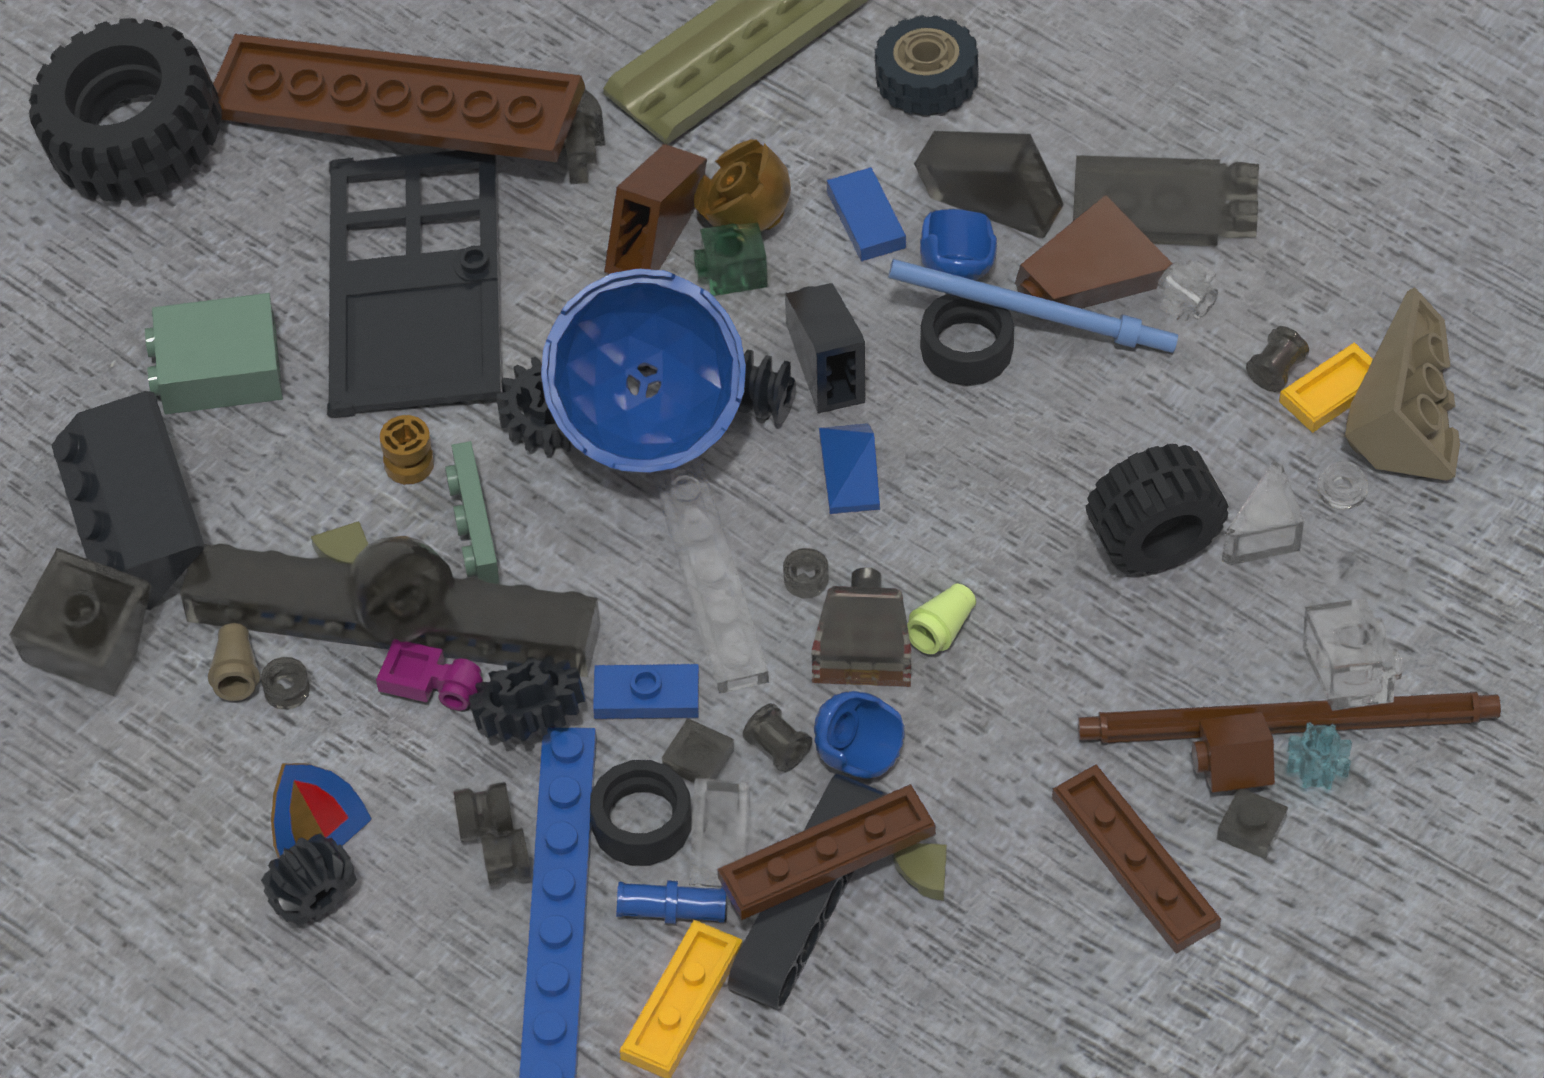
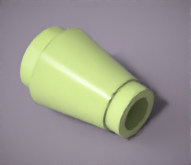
(938, 621)

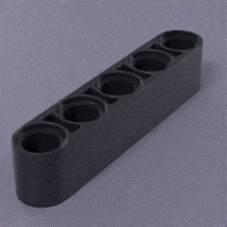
(789, 931)

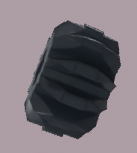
(309, 879)

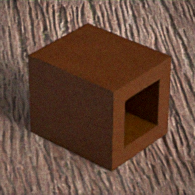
(1235, 752)

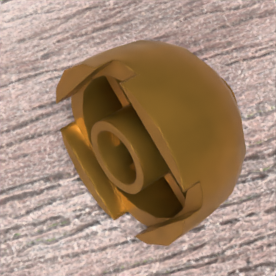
(746, 188)

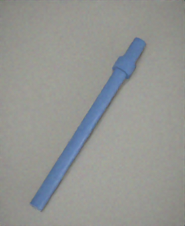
(1125, 331)

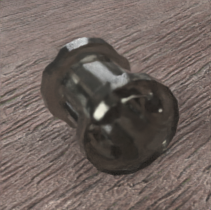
(1277, 359)
(777, 737)

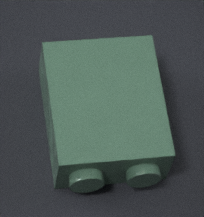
(214, 353)

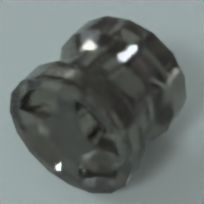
(505, 857)

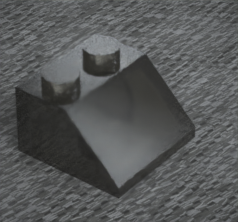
(82, 621)

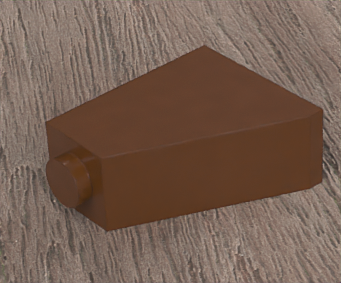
(653, 209)
(1093, 260)

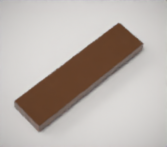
(826, 851)
(1136, 858)

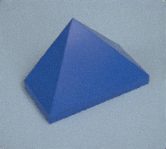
(850, 468)

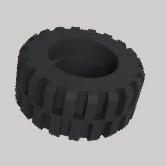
(138, 152)

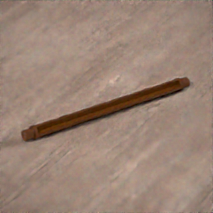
(1292, 717)

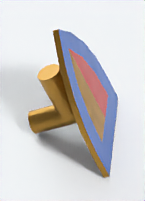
(311, 803)

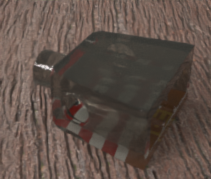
(862, 635)

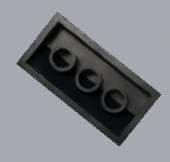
(129, 492)

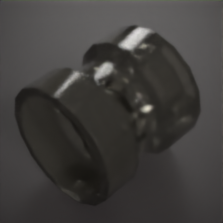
(483, 811)

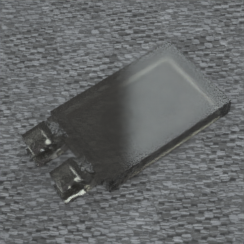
(1173, 197)

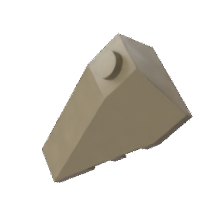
(1403, 399)

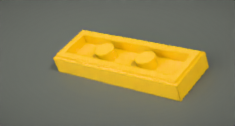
(681, 1000)

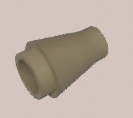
(233, 666)

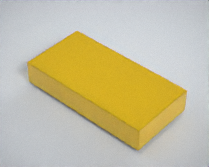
(1327, 388)

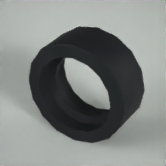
(959, 366)
(640, 847)

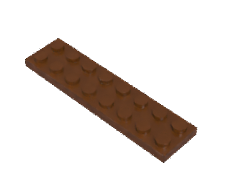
(398, 97)

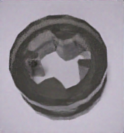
(803, 585)
(295, 673)

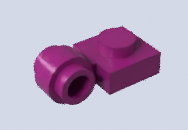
(416, 669)

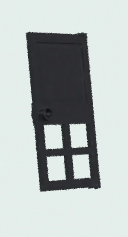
(417, 321)

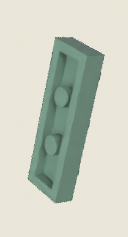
(471, 515)

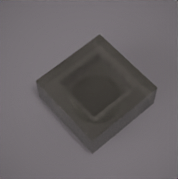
(698, 752)
(1252, 823)

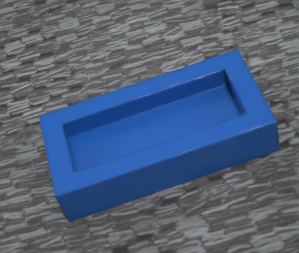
(866, 214)

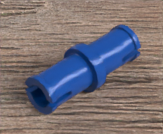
(671, 902)

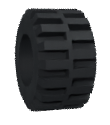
(1157, 509)

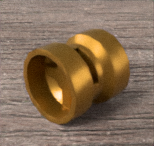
(406, 449)

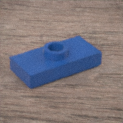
(646, 691)

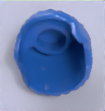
(958, 243)
(858, 734)

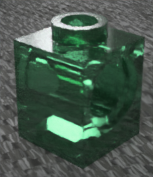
(732, 258)

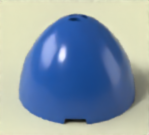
(632, 323)

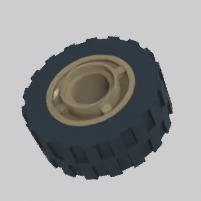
(926, 65)

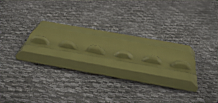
(717, 59)

